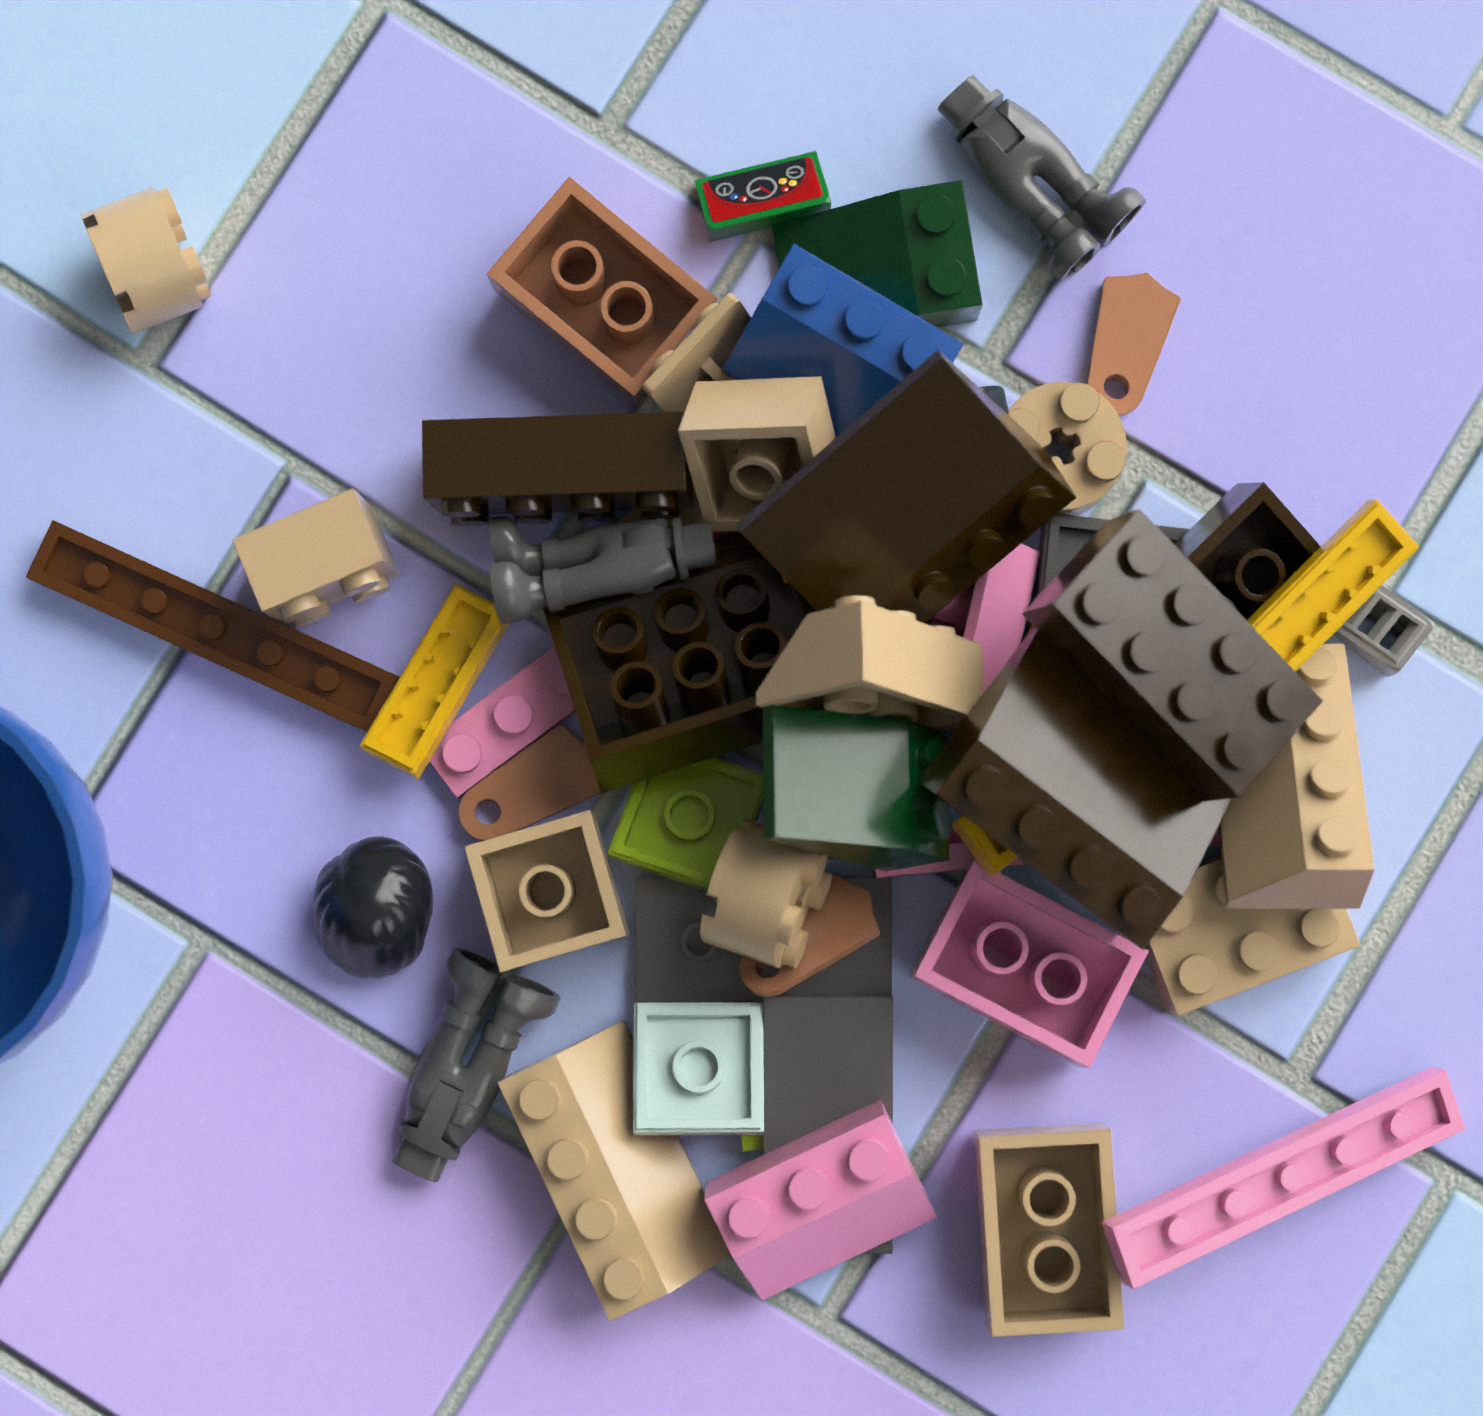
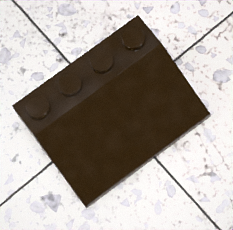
(910, 499)
(676, 667)
(1076, 792)

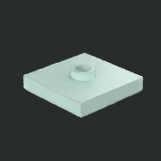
(698, 1069)

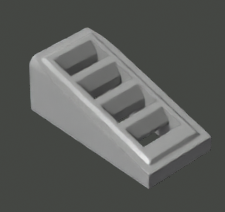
(1367, 646)

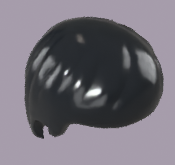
(373, 907)

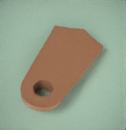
(1130, 335)
(532, 785)
(833, 931)

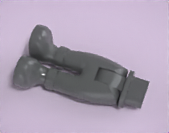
(1014, 146)
(591, 563)
(443, 1095)

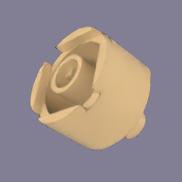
(143, 260)
(1088, 425)
(764, 897)

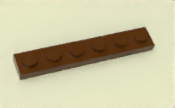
(211, 626)

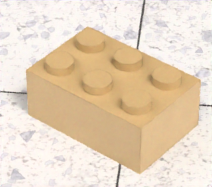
(1221, 951)
(1043, 1229)

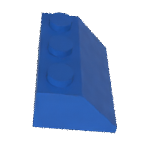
(833, 328)

